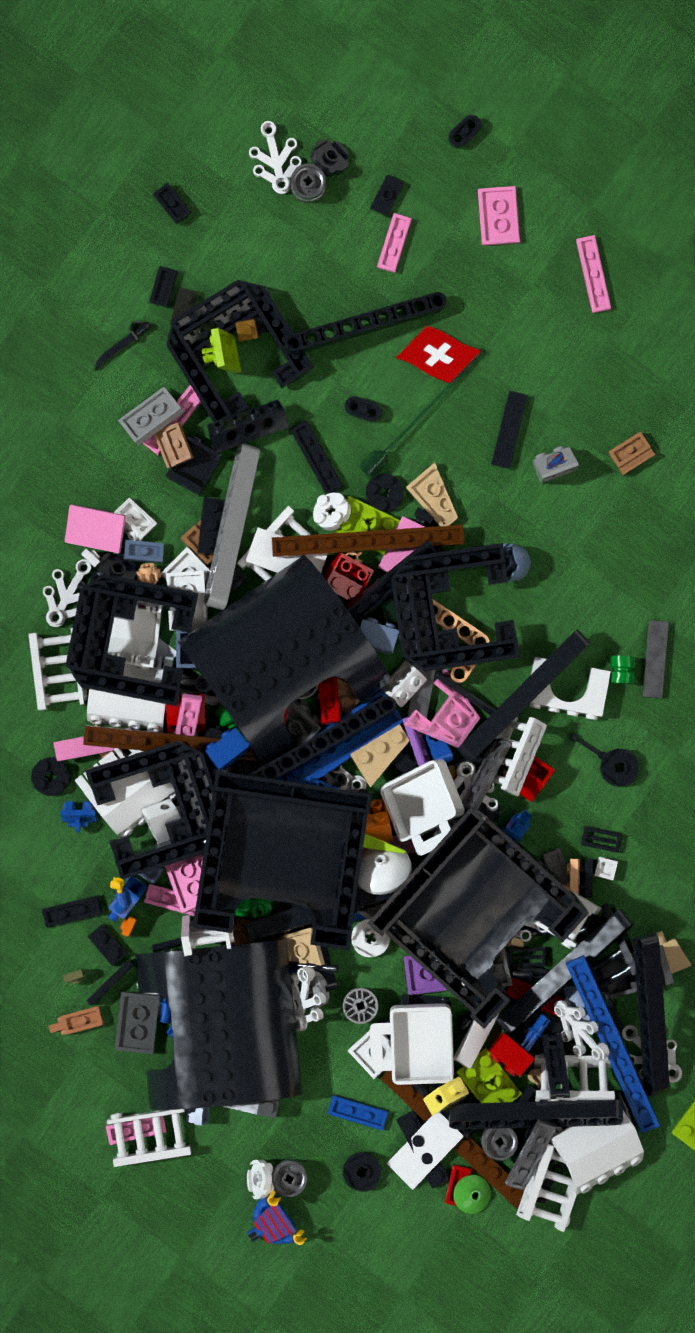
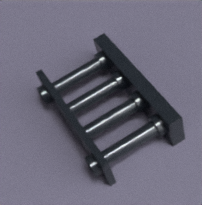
(625, 950)

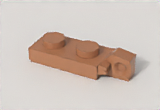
(78, 1021)

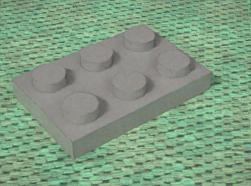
(151, 416)

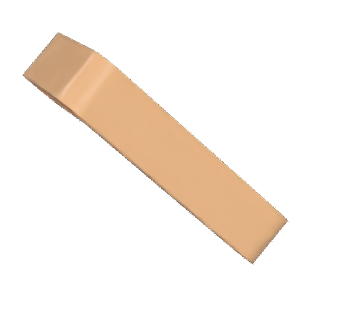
(469, 640)

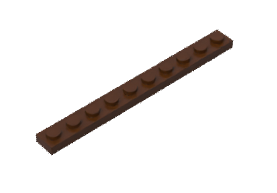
(366, 540)
(147, 740)
(465, 1147)

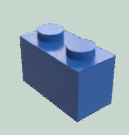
(227, 749)

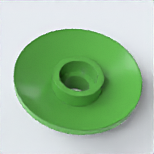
(464, 1190)

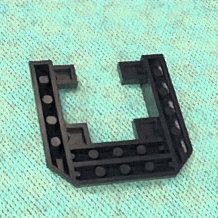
(234, 303)
(415, 613)
(90, 638)
(194, 791)

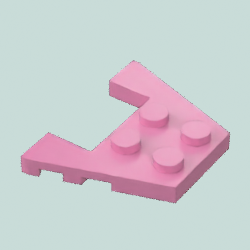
(451, 722)

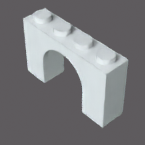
(590, 704)

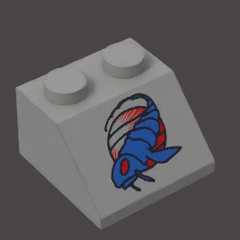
(555, 464)

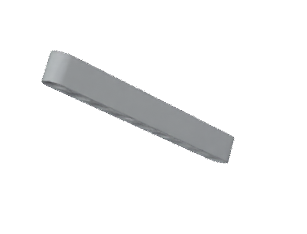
(231, 526)

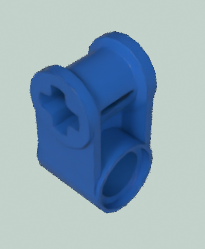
(438, 749)

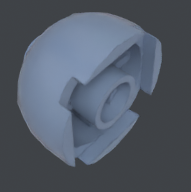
(517, 561)

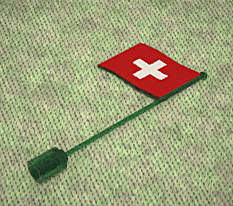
(439, 358)

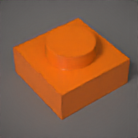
(128, 925)

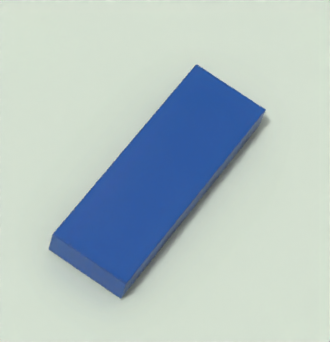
(358, 1112)

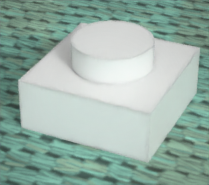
(92, 557)
(605, 868)

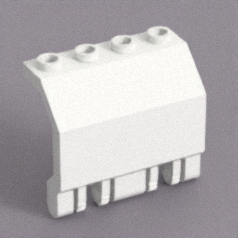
(137, 639)
(129, 711)
(131, 797)
(597, 1152)

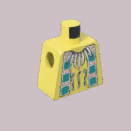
(451, 1093)

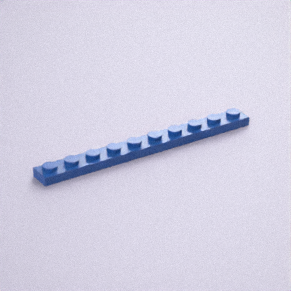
(610, 1036)

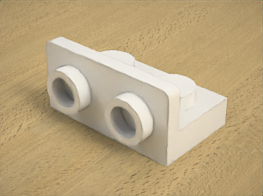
(137, 521)
(404, 683)

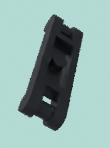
(555, 1065)

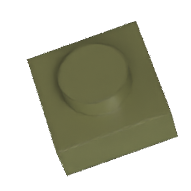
(74, 977)

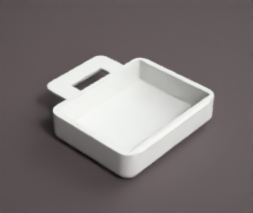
(422, 803)
(419, 1044)

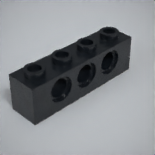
(247, 426)

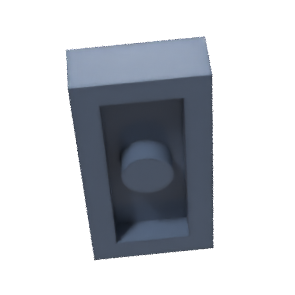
(143, 551)

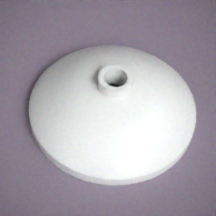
(383, 871)

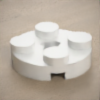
(325, 504)
(364, 948)
(260, 1179)

